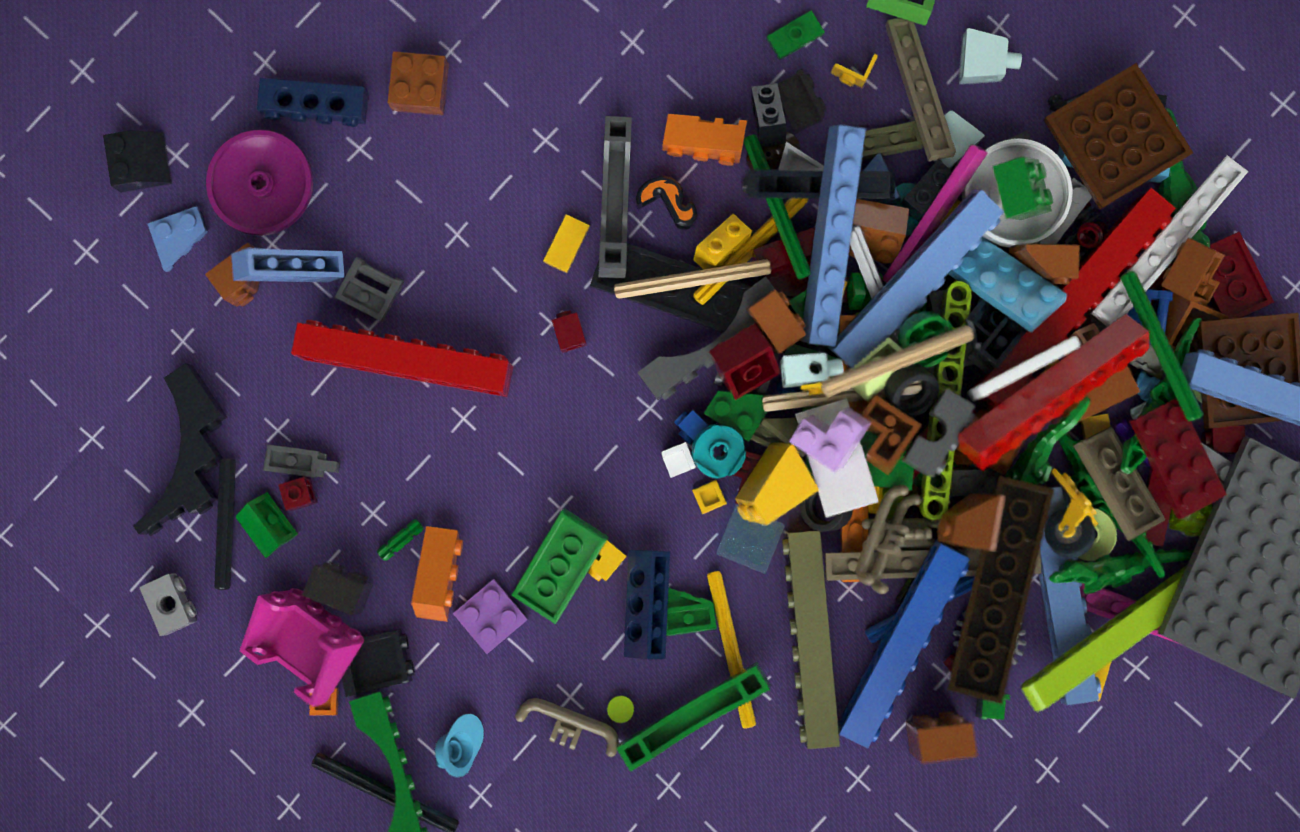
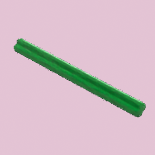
(779, 212)
(1161, 346)

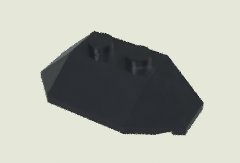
(993, 333)

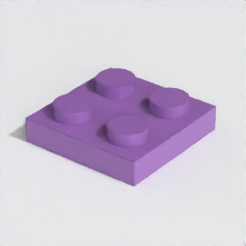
(490, 616)

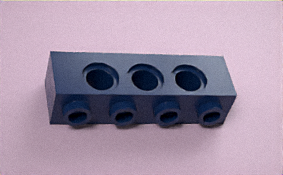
(273, 91)
(646, 604)

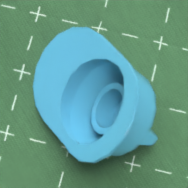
(460, 745)

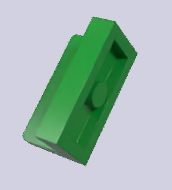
(266, 524)

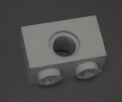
(155, 596)

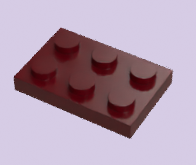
(1240, 281)

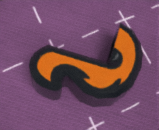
(672, 196)

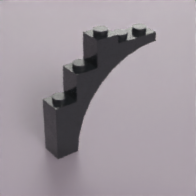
(808, 184)
(197, 453)

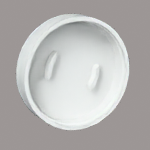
(1034, 229)

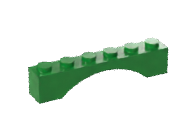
(693, 715)
(373, 719)

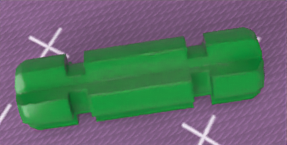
(400, 539)

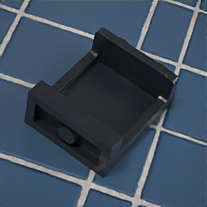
(379, 663)

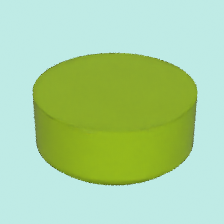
(620, 709)

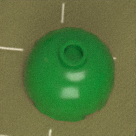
(921, 328)

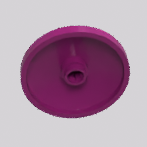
(259, 182)

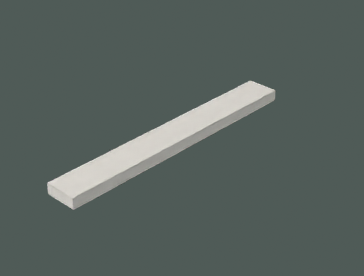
(1166, 244)

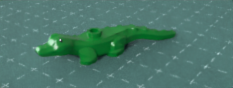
(1178, 190)
(1161, 393)
(1033, 464)
(1087, 486)
(1111, 571)

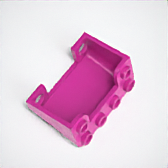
(303, 640)

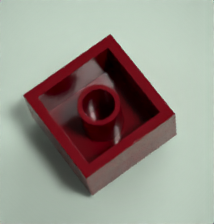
(745, 361)

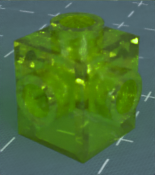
(1192, 524)

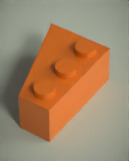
(704, 138)
(436, 573)

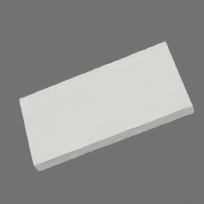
(1023, 369)
(849, 486)

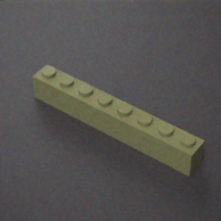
(812, 640)

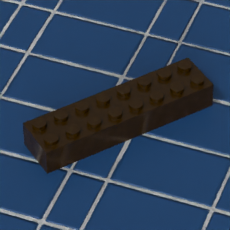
(1000, 593)

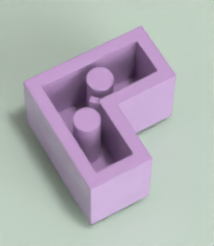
(831, 444)

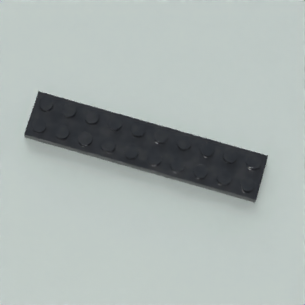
(714, 314)

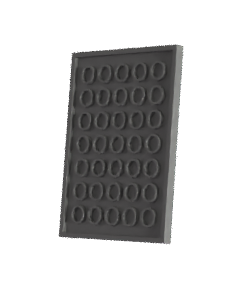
(1244, 574)

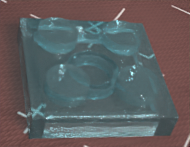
(750, 542)

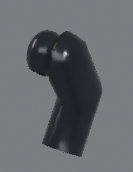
(1056, 101)

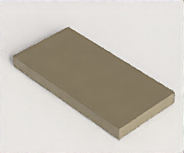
(1123, 493)

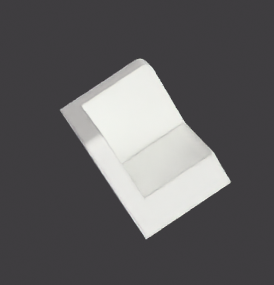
(678, 460)

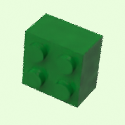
(1023, 188)

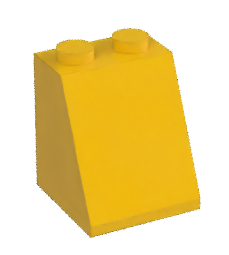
(775, 485)

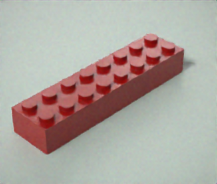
(402, 359)

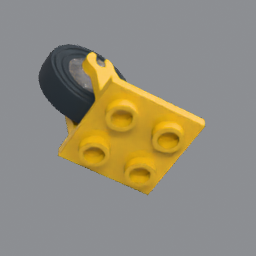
(1071, 529)

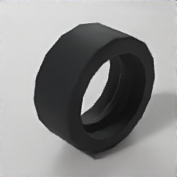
(920, 402)
(812, 519)

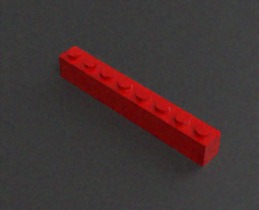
(1054, 391)

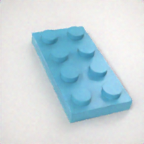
(1009, 285)

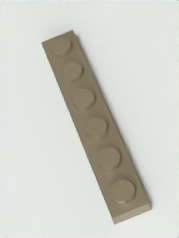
(920, 89)

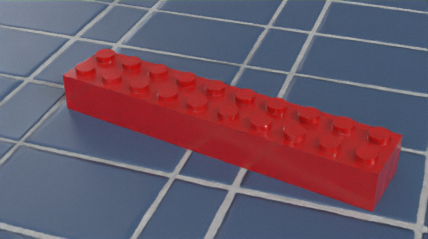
(1096, 275)

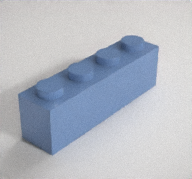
(287, 265)

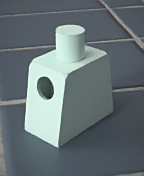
(985, 57)
(963, 136)
(796, 369)

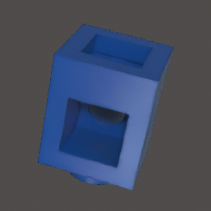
(690, 426)

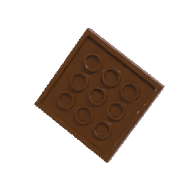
(1118, 136)
(1258, 342)

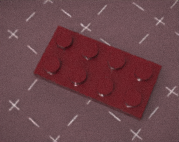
(1178, 458)

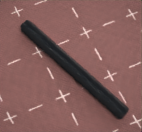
(379, 790)

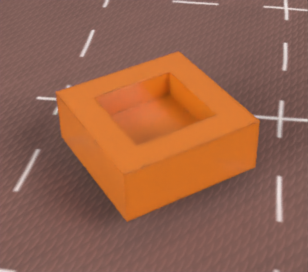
(327, 708)

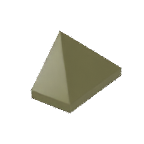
(782, 430)

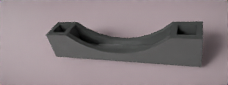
(615, 197)
(668, 372)

